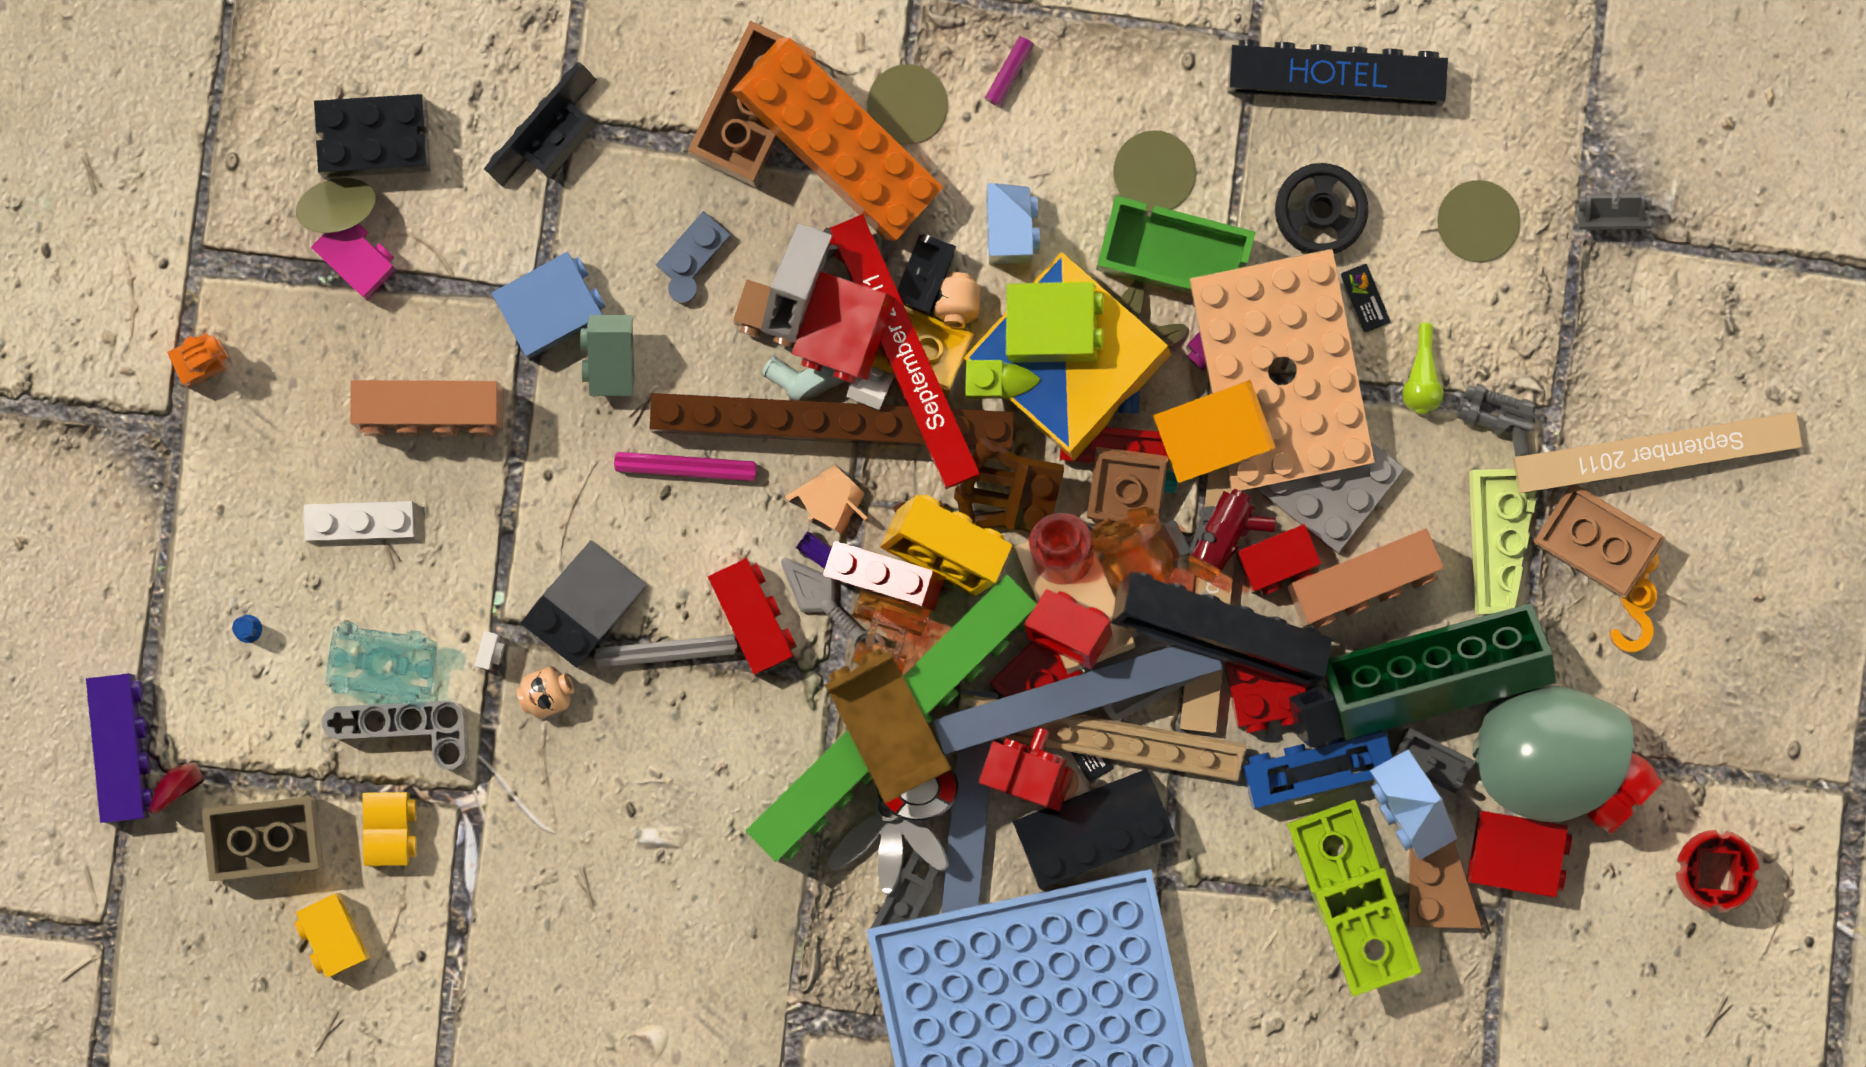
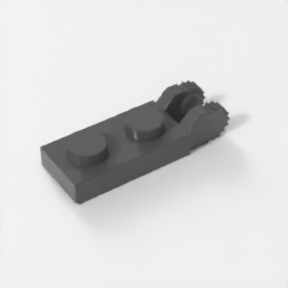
(907, 896)

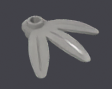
(891, 845)

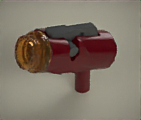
(1220, 531)

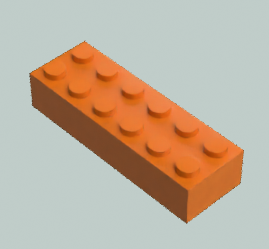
(837, 139)

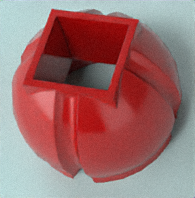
(1635, 789)
(1741, 875)

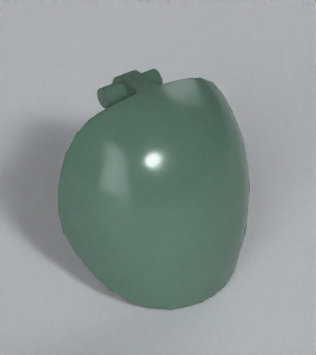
(1553, 752)

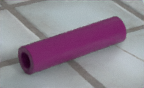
(1009, 71)

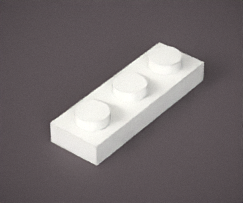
(359, 521)

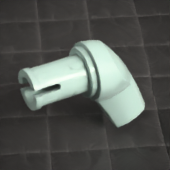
(802, 384)

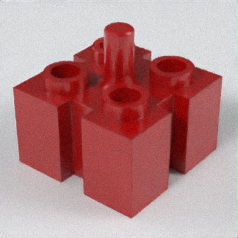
(1028, 771)

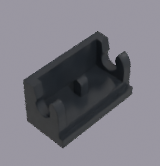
(925, 273)

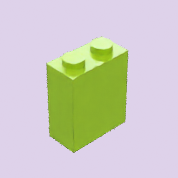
(1053, 322)

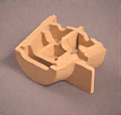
(830, 498)

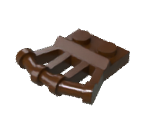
(1031, 493)

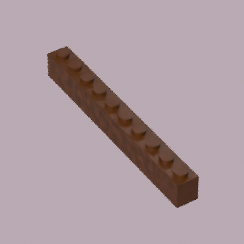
(813, 420)

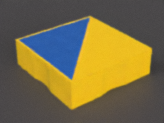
(1082, 396)

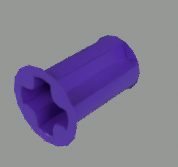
(814, 549)

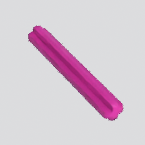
(685, 466)

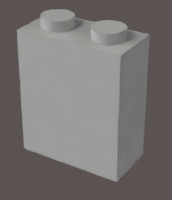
(795, 282)

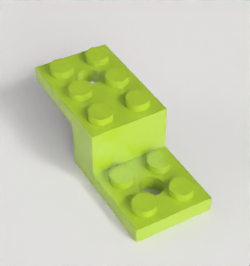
(1353, 898)

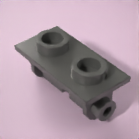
(1599, 213)

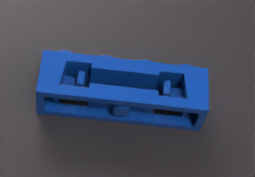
(1259, 782)

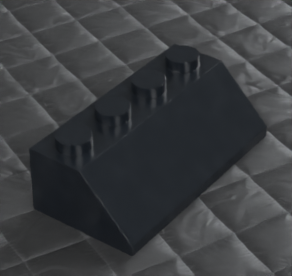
(1093, 829)

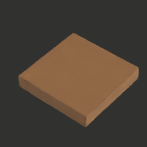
(1125, 482)

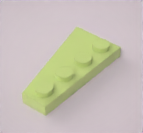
(1498, 537)

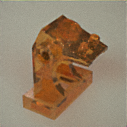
(889, 615)

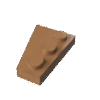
(1440, 891)

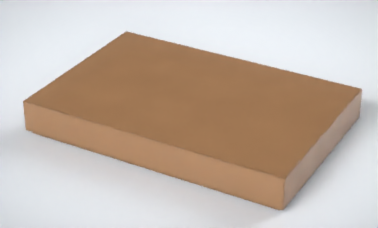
(1599, 540)

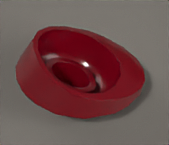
(174, 785)

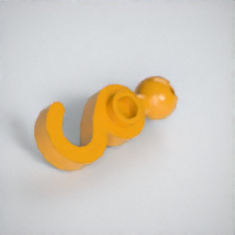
(1639, 601)

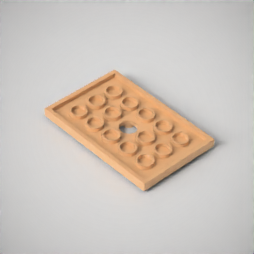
(1296, 313)

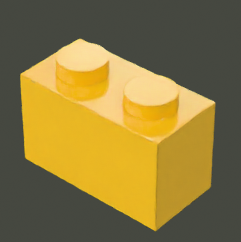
(331, 935)

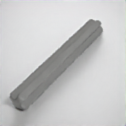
(666, 651)

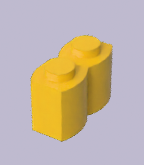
(388, 828)

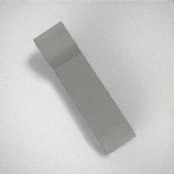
(395, 726)

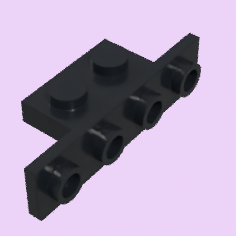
(549, 131)

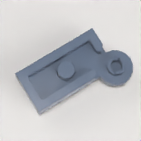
(690, 255)

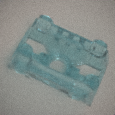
(375, 643)

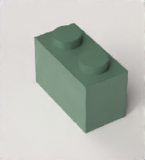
(609, 355)

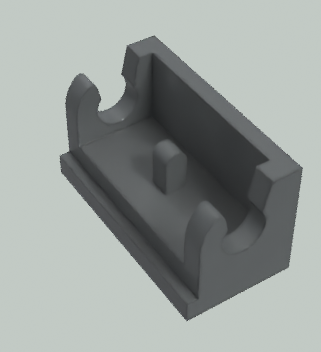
(1436, 760)

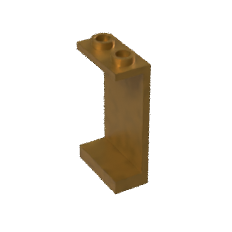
(886, 725)

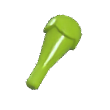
(1423, 390)

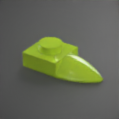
(997, 379)

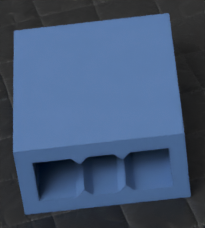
(548, 304)

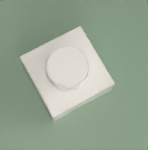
(490, 651)

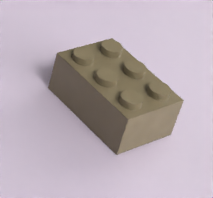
(262, 838)

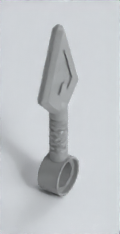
(817, 594)

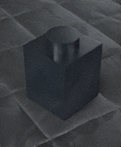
(1316, 717)

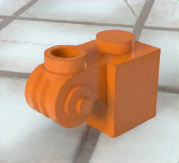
(198, 359)

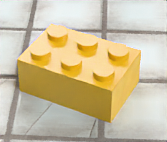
(946, 544)

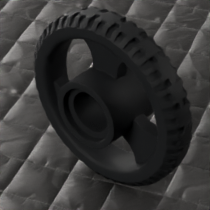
(1325, 177)

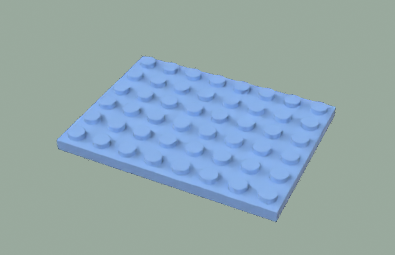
(1035, 981)

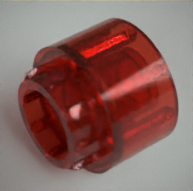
(1065, 565)

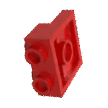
(1259, 698)

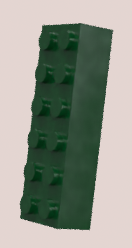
(1440, 671)

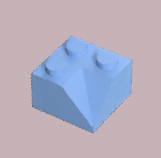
(1010, 224)
(1412, 805)

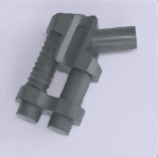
(1513, 416)

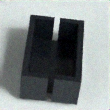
(372, 136)

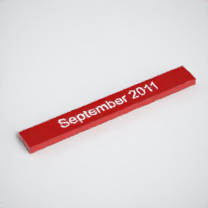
(907, 357)

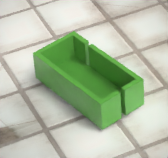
(1169, 246)

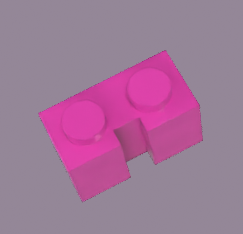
(356, 259)

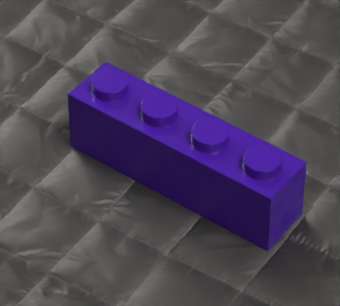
(118, 747)

